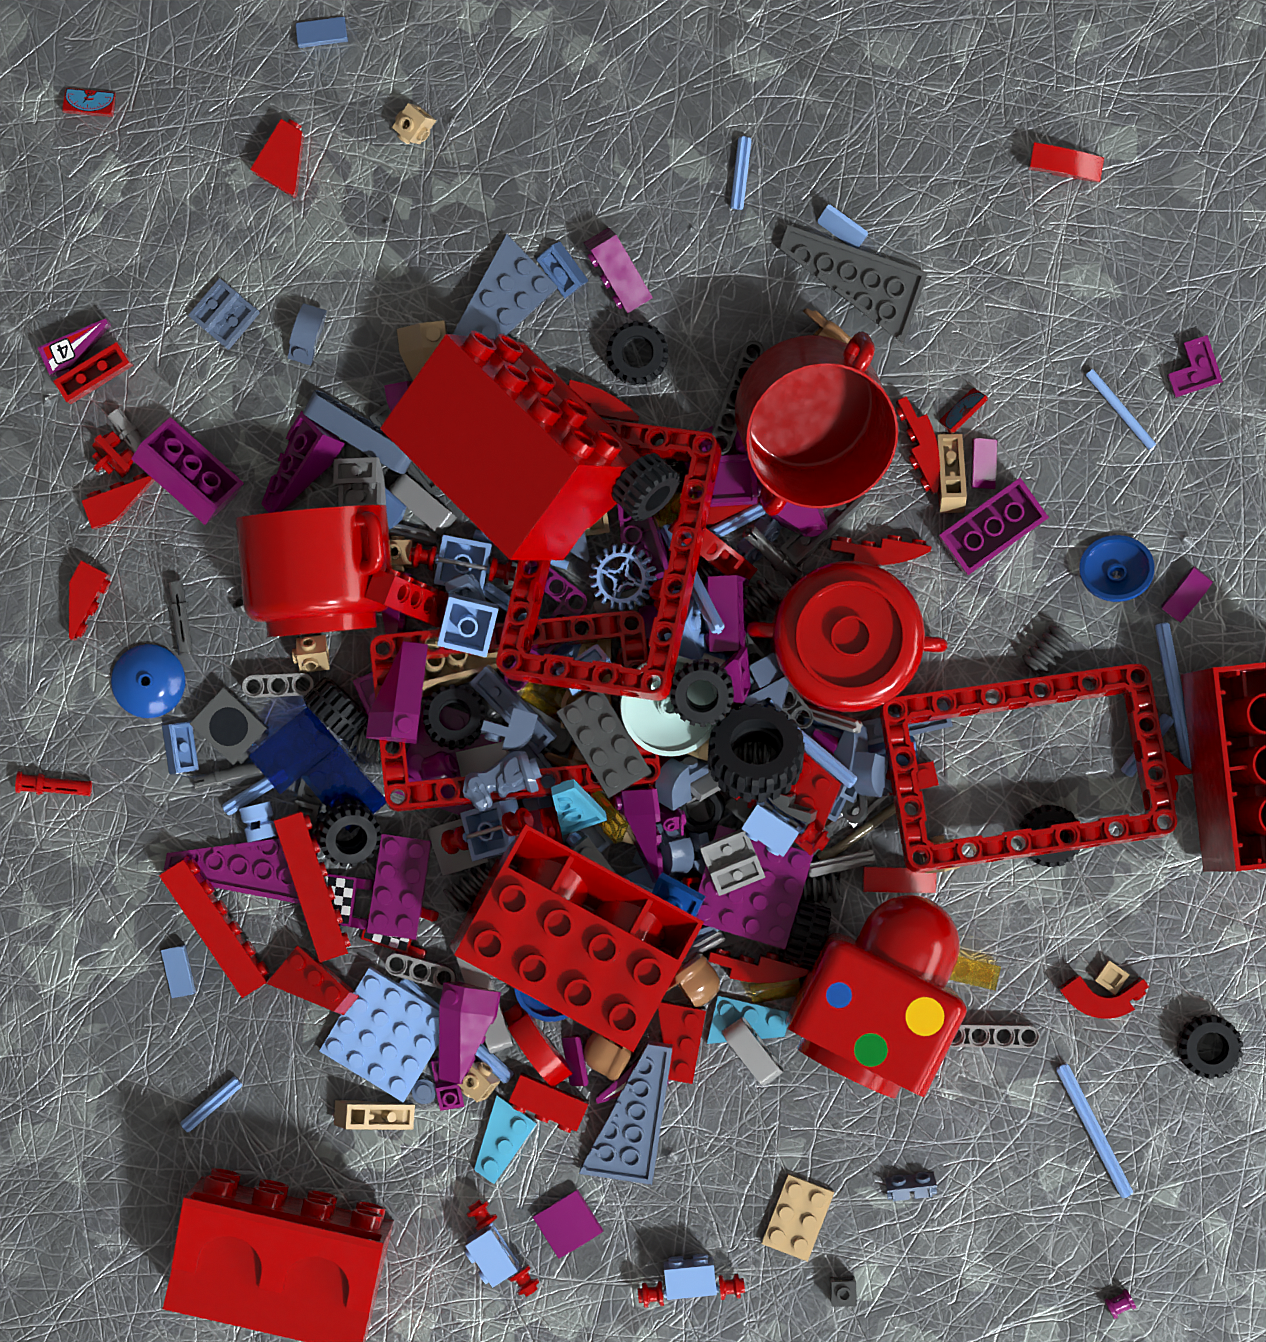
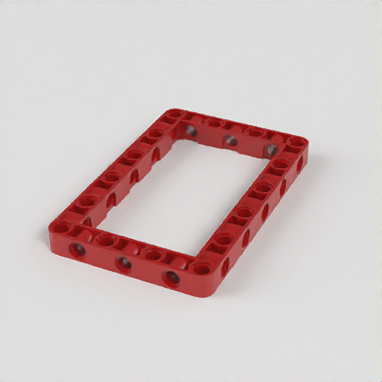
(673, 607)
(551, 631)
(1019, 694)

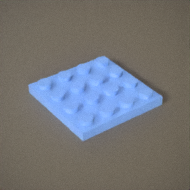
(385, 1035)

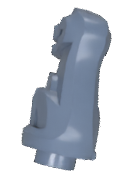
(506, 776)

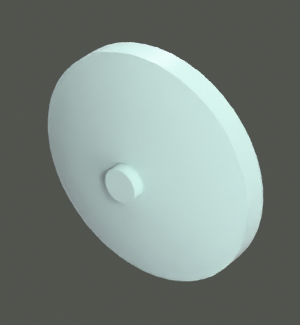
(657, 725)

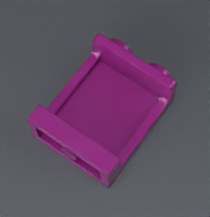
(735, 482)

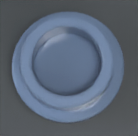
(424, 1091)

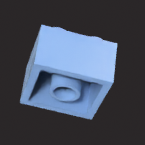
(467, 625)

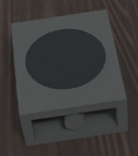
(230, 726)

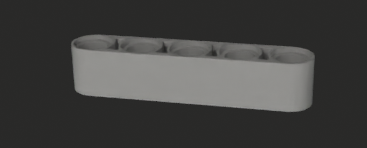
(498, 1034)
(990, 1038)

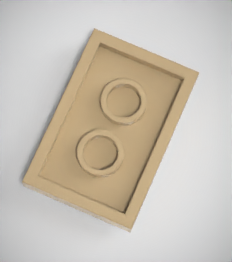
(797, 1217)

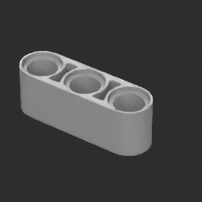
(422, 504)
(266, 683)
(408, 972)
(752, 1051)

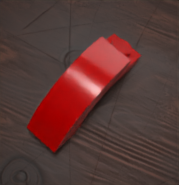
(1100, 1006)
(536, 1046)

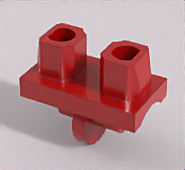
(108, 458)

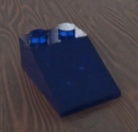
(294, 750)
(340, 779)

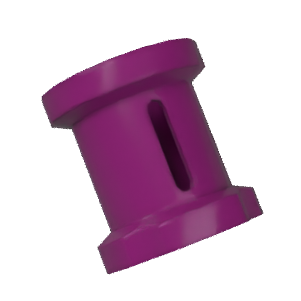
(1120, 1304)

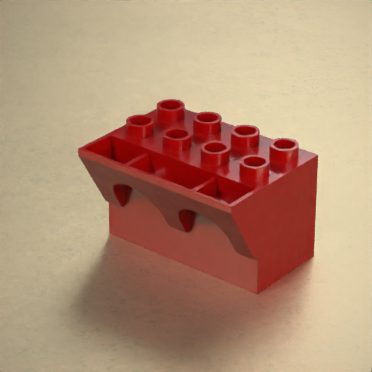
(510, 444)
(1228, 763)
(576, 937)
(277, 1260)

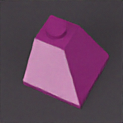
(802, 520)

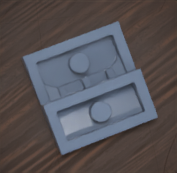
(224, 314)

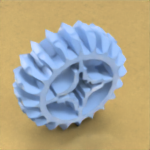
(602, 569)

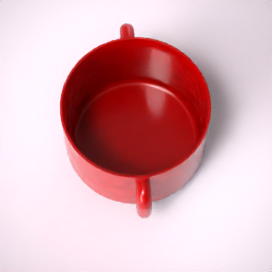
(816, 422)
(313, 567)
(848, 636)

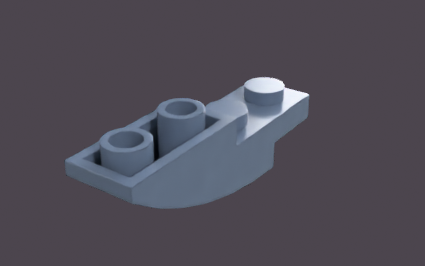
(845, 754)

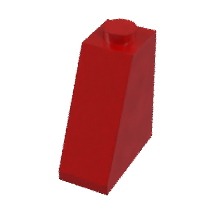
(282, 157)

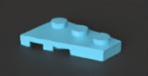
(575, 807)
(765, 1020)
(502, 1139)

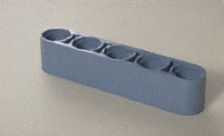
(355, 430)

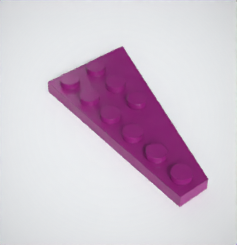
(245, 867)

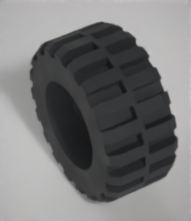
(762, 726)

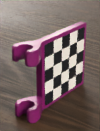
(345, 893)

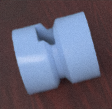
(259, 812)

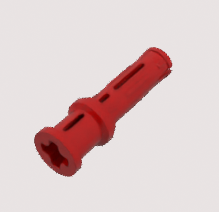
(41, 784)

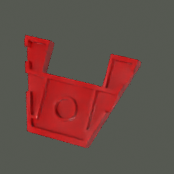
(815, 790)

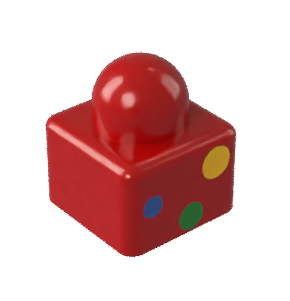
(883, 1000)

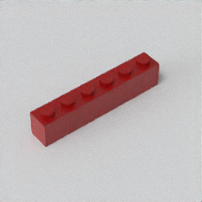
(310, 885)
(215, 926)

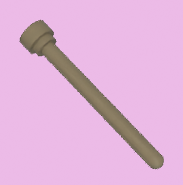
(857, 834)

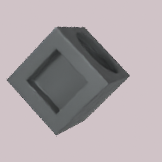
(843, 1291)

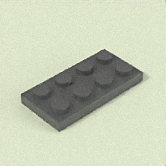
(603, 743)

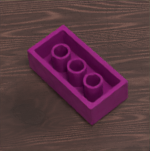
(187, 470)
(992, 526)
(399, 887)

